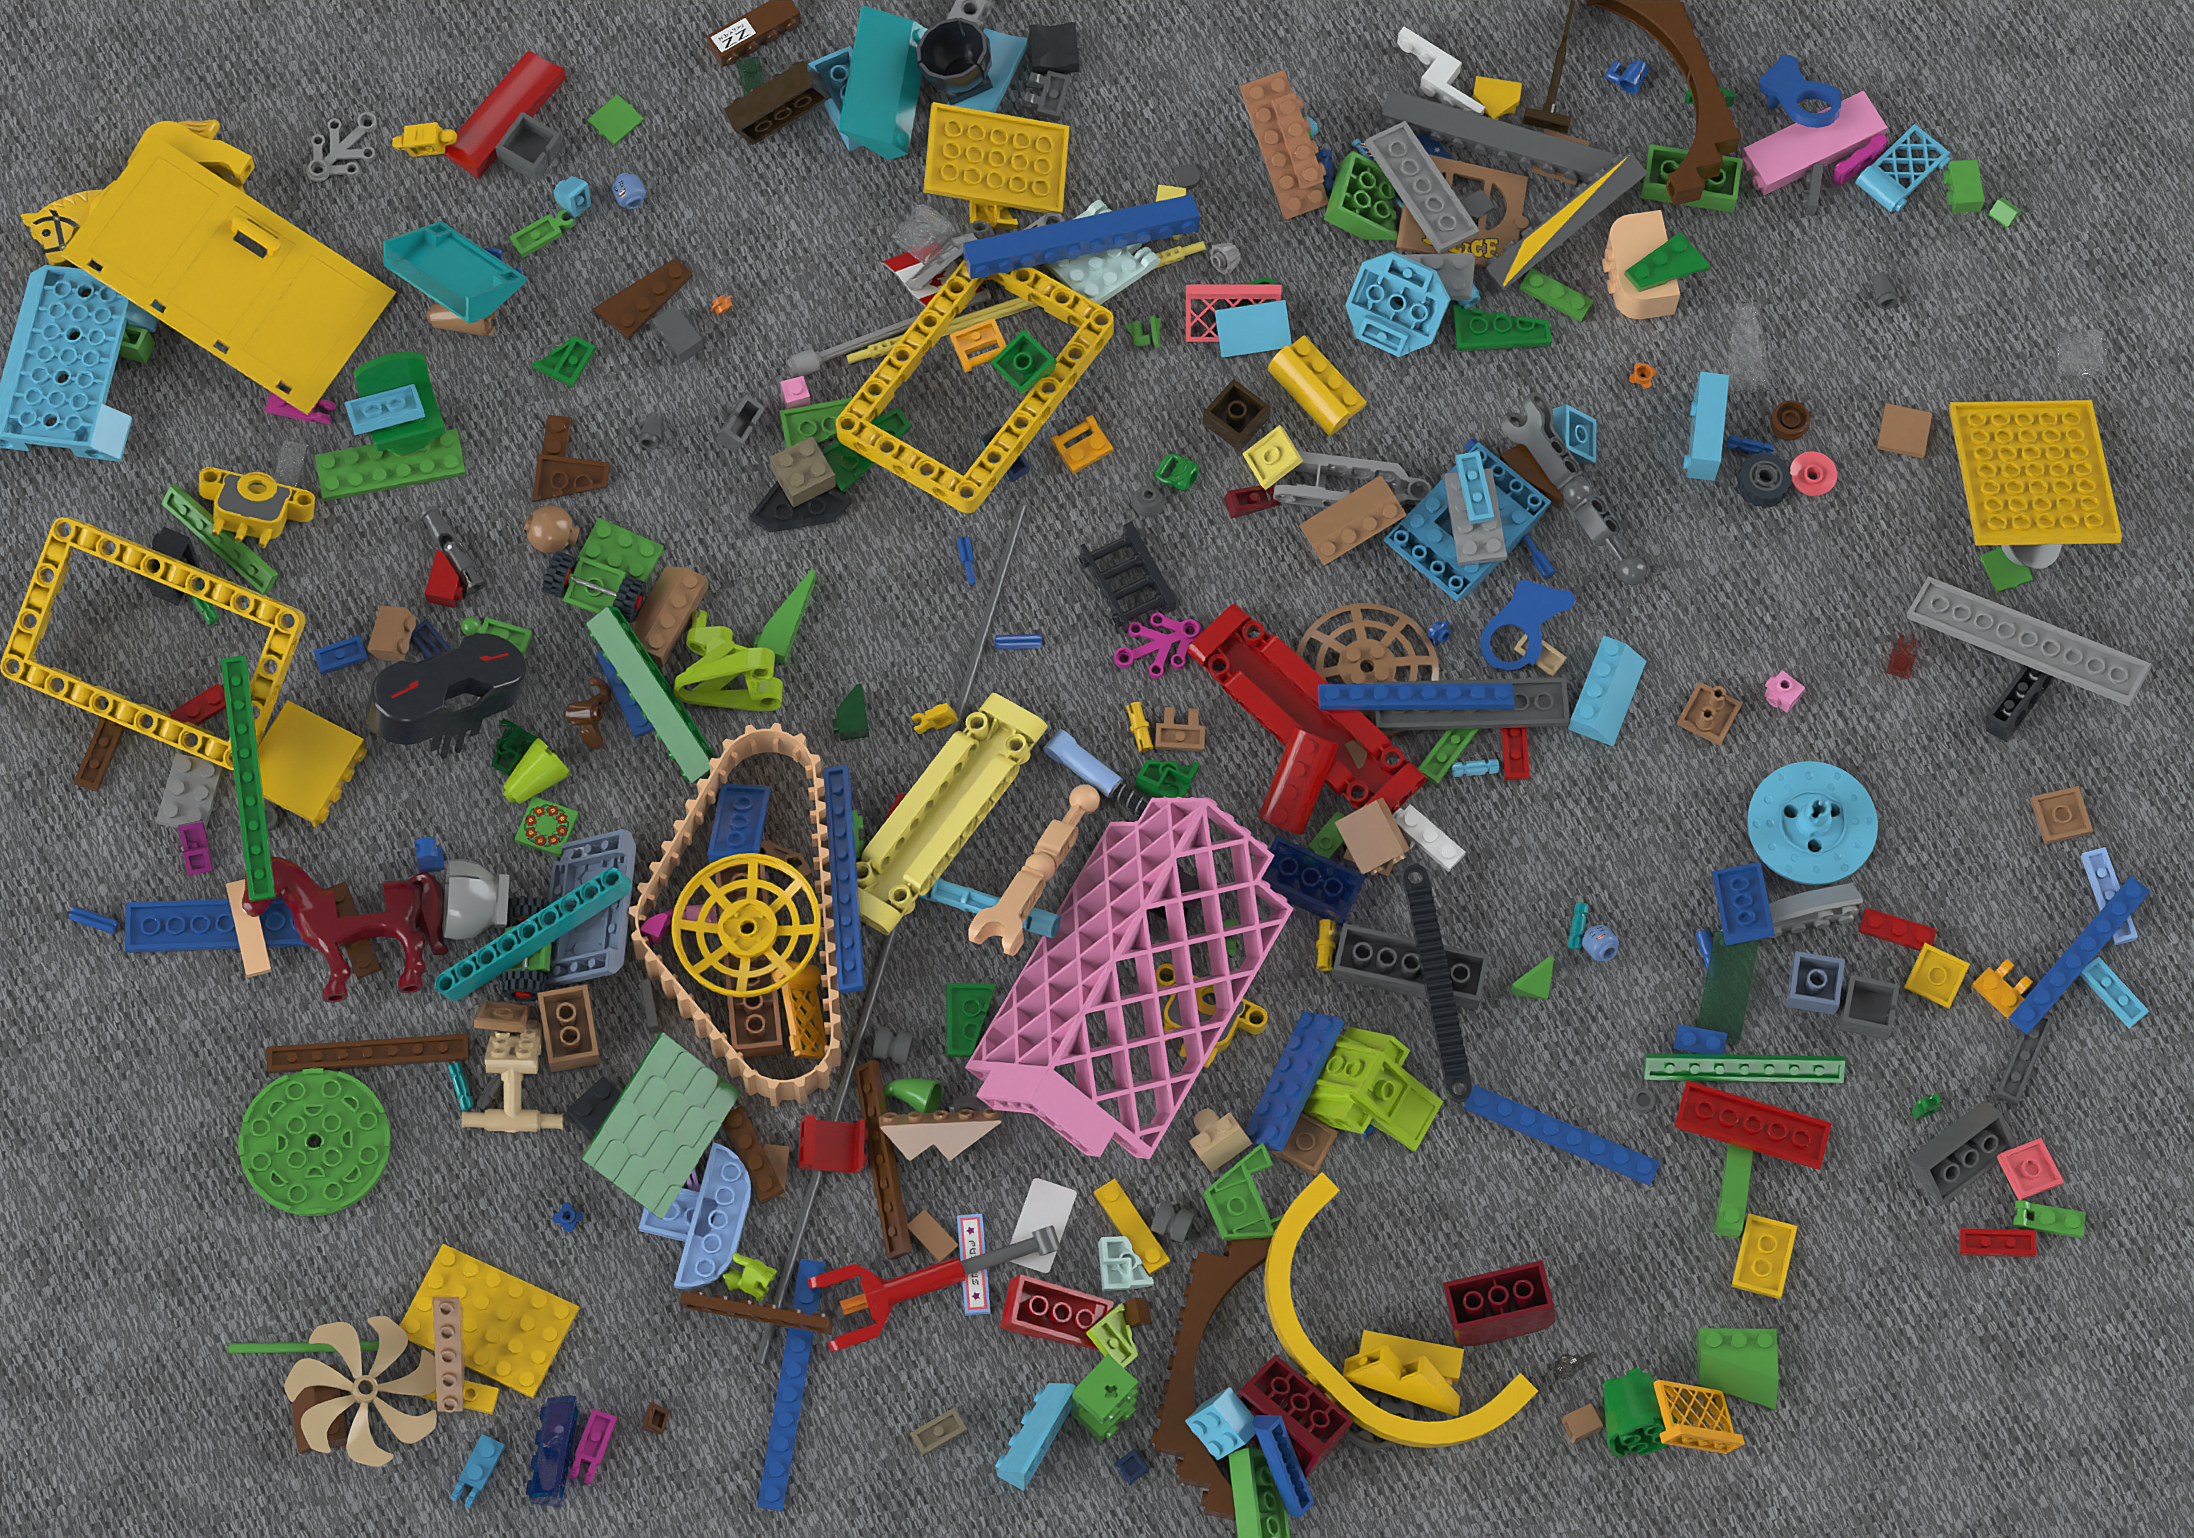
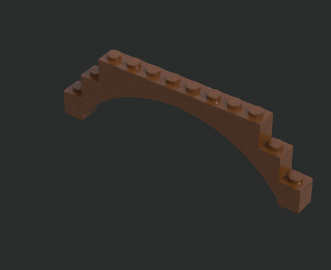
(1714, 121)
(1211, 1283)

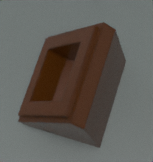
(1137, 1312)
(655, 1419)

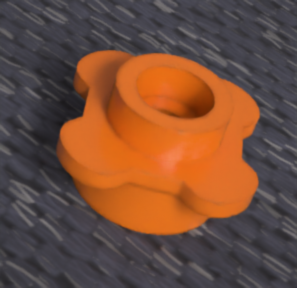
(721, 304)
(1645, 369)

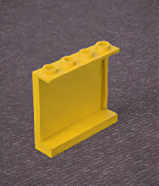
(307, 762)

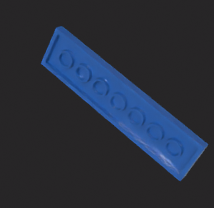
(201, 926)

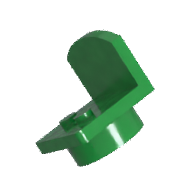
(393, 372)

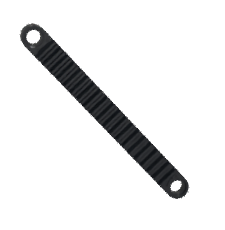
(1437, 983)

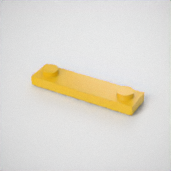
(1132, 1226)

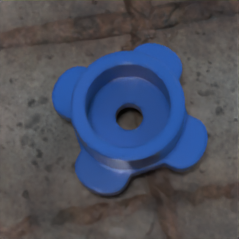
(1439, 632)
(567, 1224)

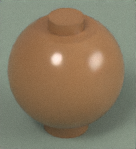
(550, 529)

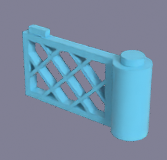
(1888, 190)

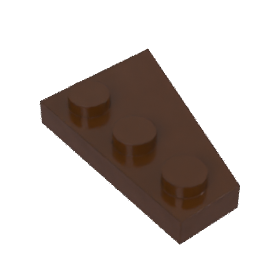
(567, 476)

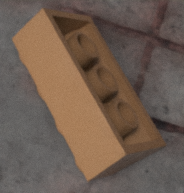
(1352, 520)
(669, 611)

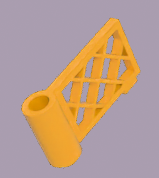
(804, 983)

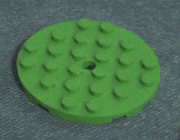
(320, 1178)

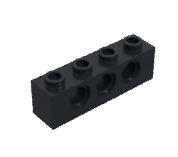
(2017, 702)

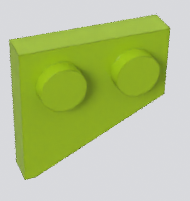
(1114, 1337)

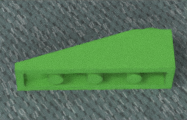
(135, 345)
(783, 626)
(1733, 1192)

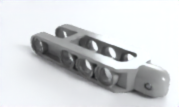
(1407, 489)

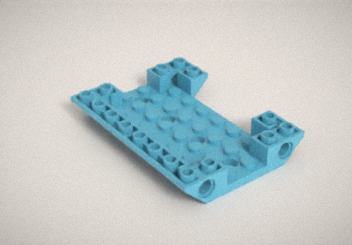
(43, 353)

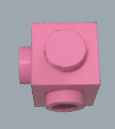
(1783, 691)

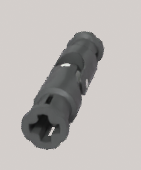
(461, 563)

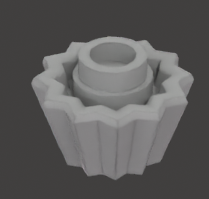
(1225, 257)

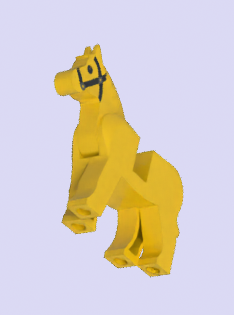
(61, 219)

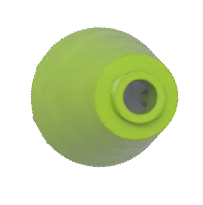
(534, 773)

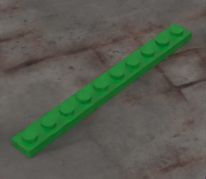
(248, 778)

